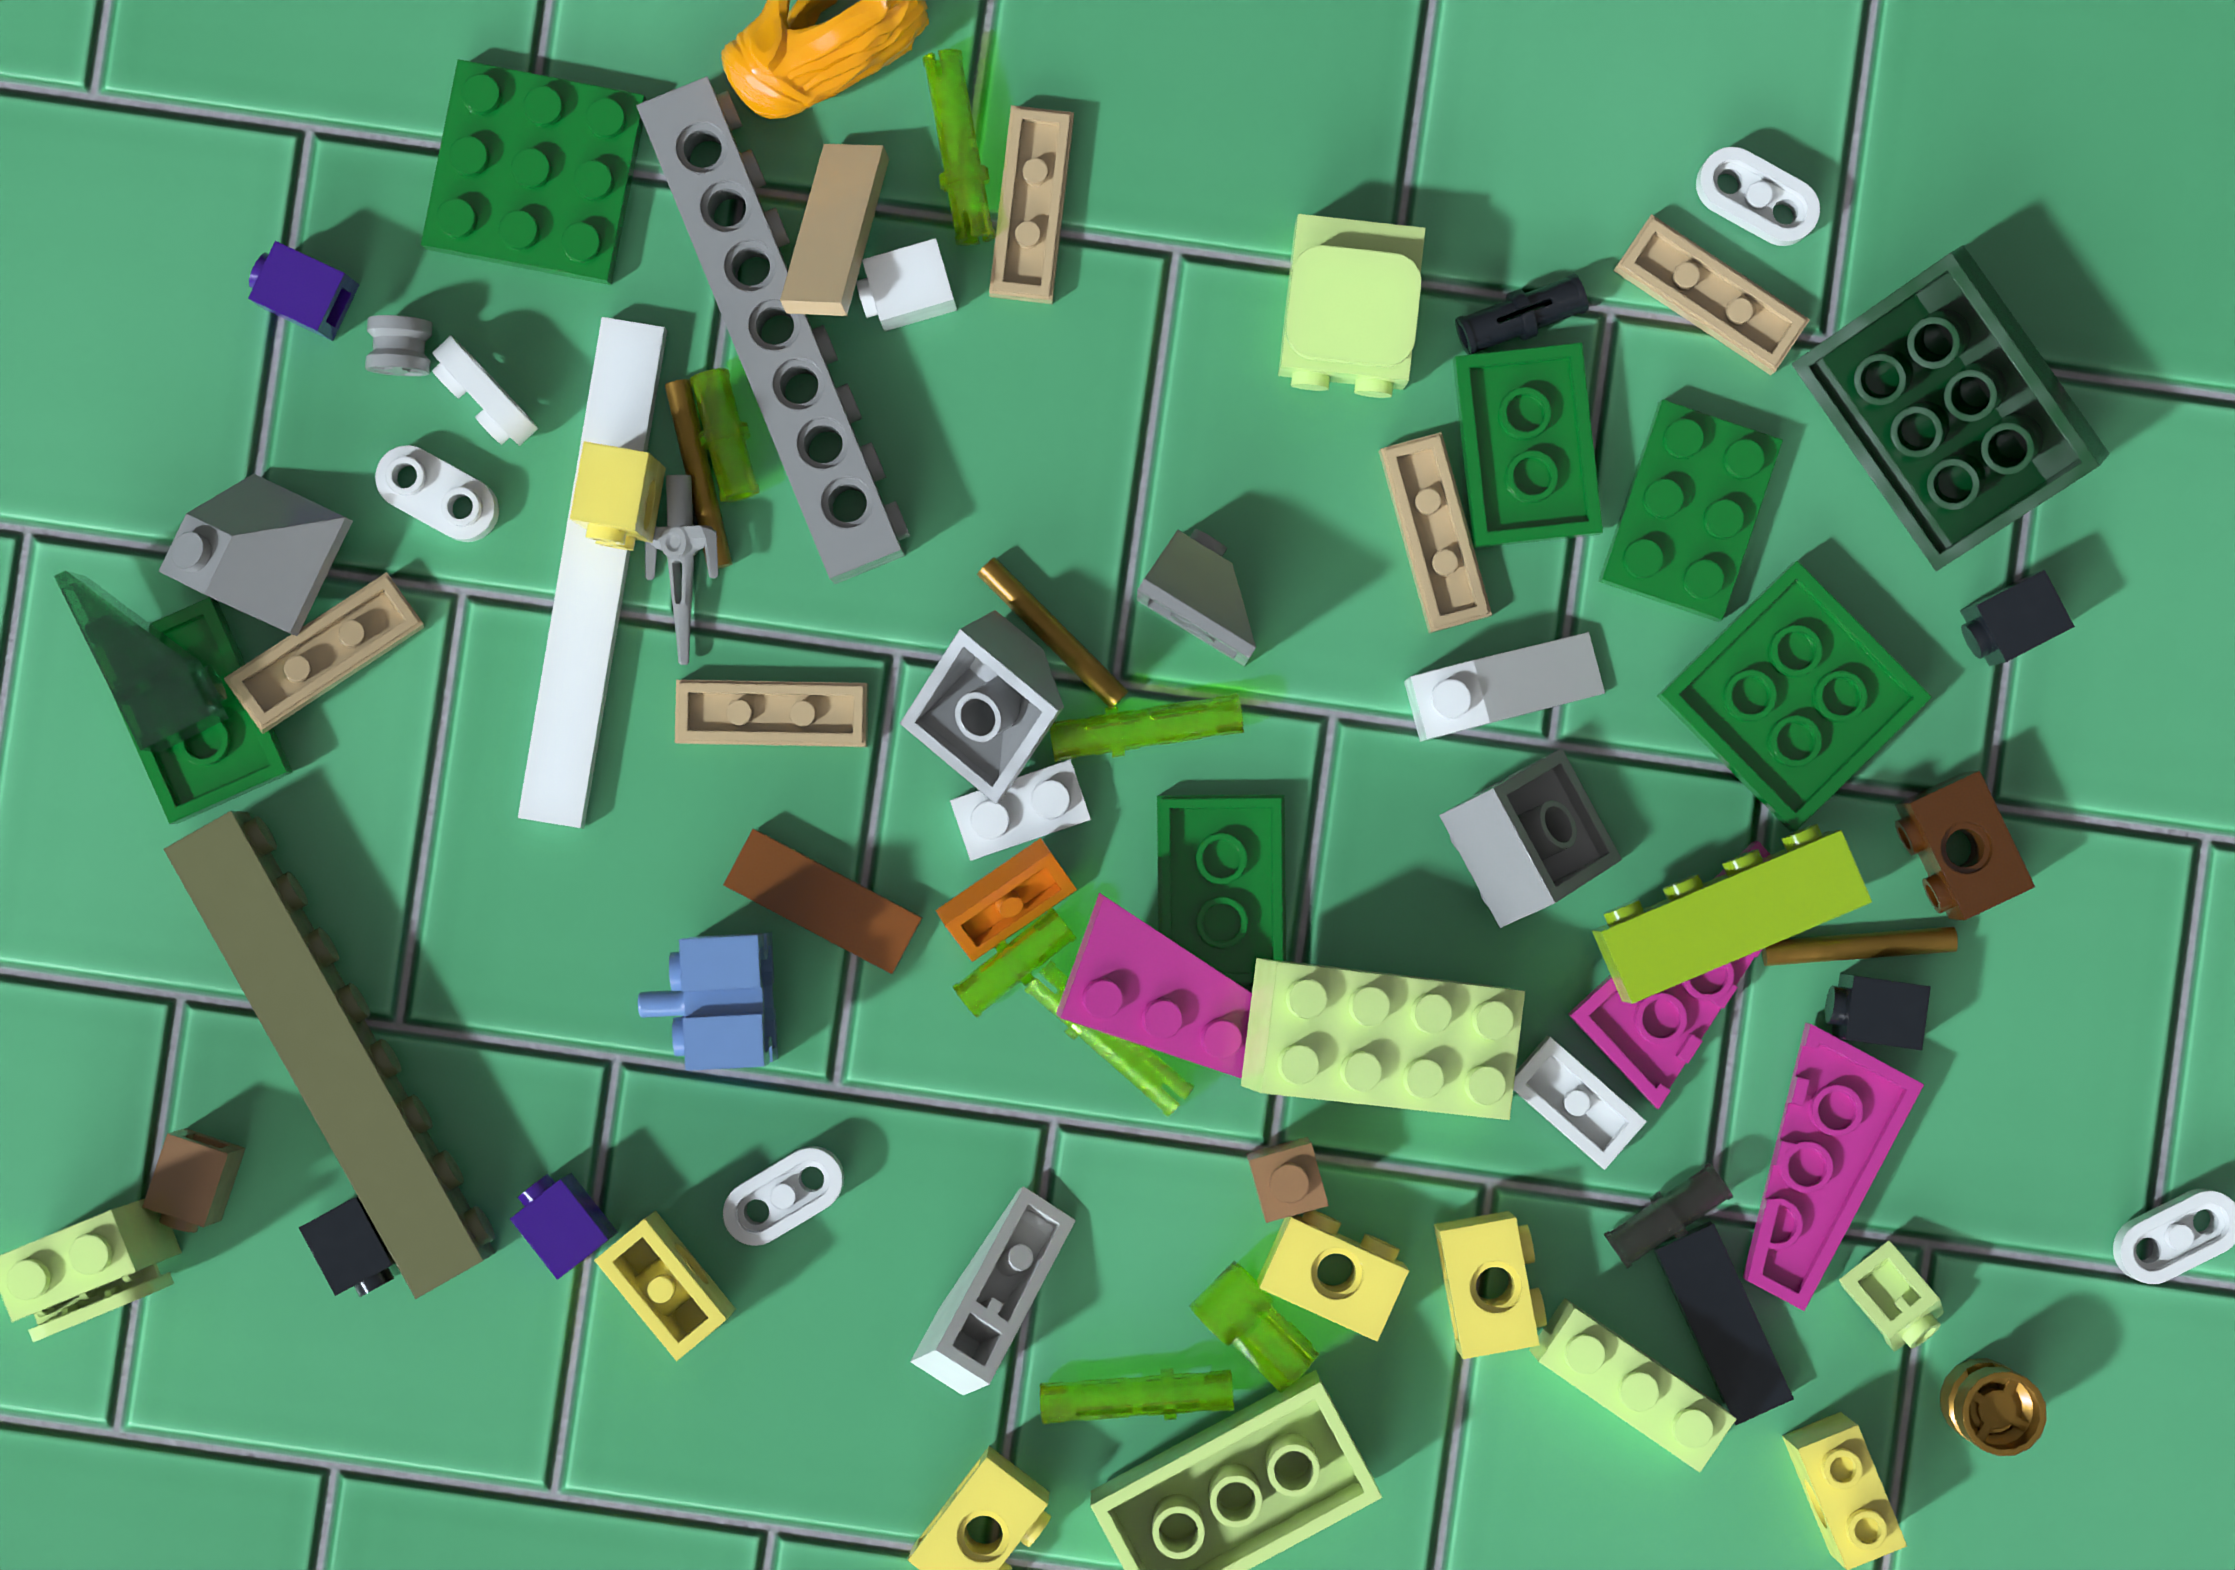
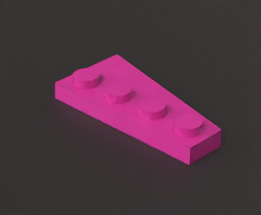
(1155, 993)
(1662, 1032)
(1826, 1155)

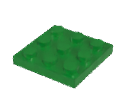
(534, 172)
(1794, 696)

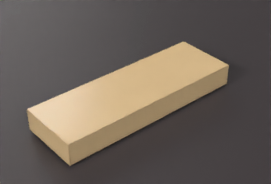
(1031, 204)
(834, 229)
(1711, 295)
(1435, 532)
(324, 653)
(771, 713)

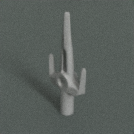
(680, 544)

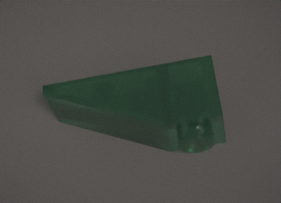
(152, 678)

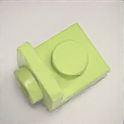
(1894, 1297)

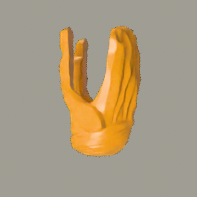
(791, 64)

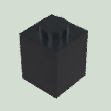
(2015, 619)
(1878, 1011)
(349, 1249)

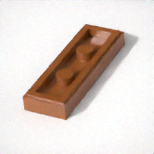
(822, 901)

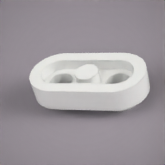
(1759, 190)
(463, 374)
(435, 492)
(784, 1194)
(2174, 1238)

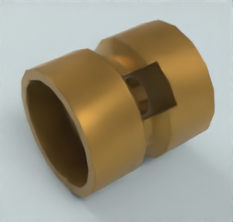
(1993, 1407)

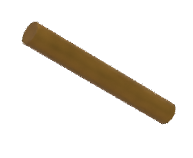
(697, 464)
(1052, 633)
(1861, 946)

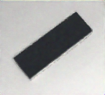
(1723, 1323)

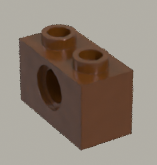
(1994, 865)

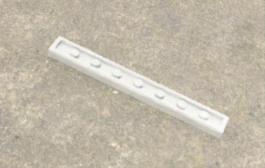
(589, 590)

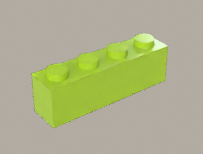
(1731, 915)

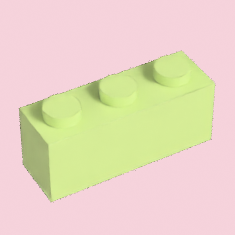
(1632, 1385)

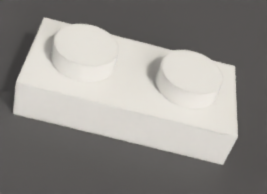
(1030, 809)
(1576, 1102)

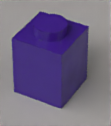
(301, 290)
(561, 1223)

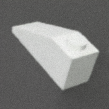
(1503, 686)
(993, 1294)

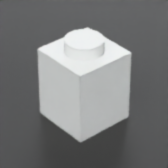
(906, 285)

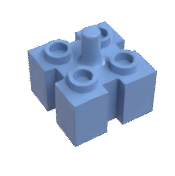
(724, 1001)

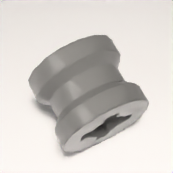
(398, 345)

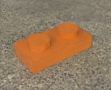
(1006, 899)

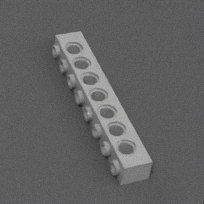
(675, 127)

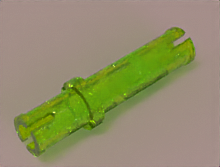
(963, 174)
(1146, 727)
(1132, 1060)
(1137, 1396)

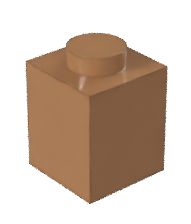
(1287, 1179)
(193, 1180)

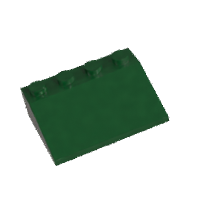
(1951, 408)

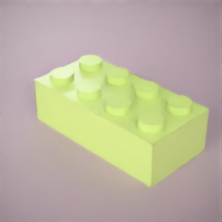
(1382, 1039)
(1239, 1487)

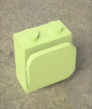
(1351, 304)
(87, 1269)

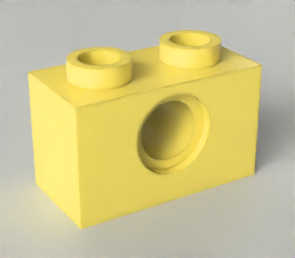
(617, 495)
(665, 1285)
(1359, 1302)
(1498, 1323)
(989, 1489)
(1844, 1490)

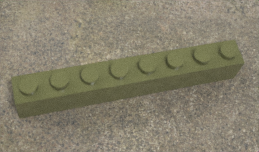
(331, 1050)

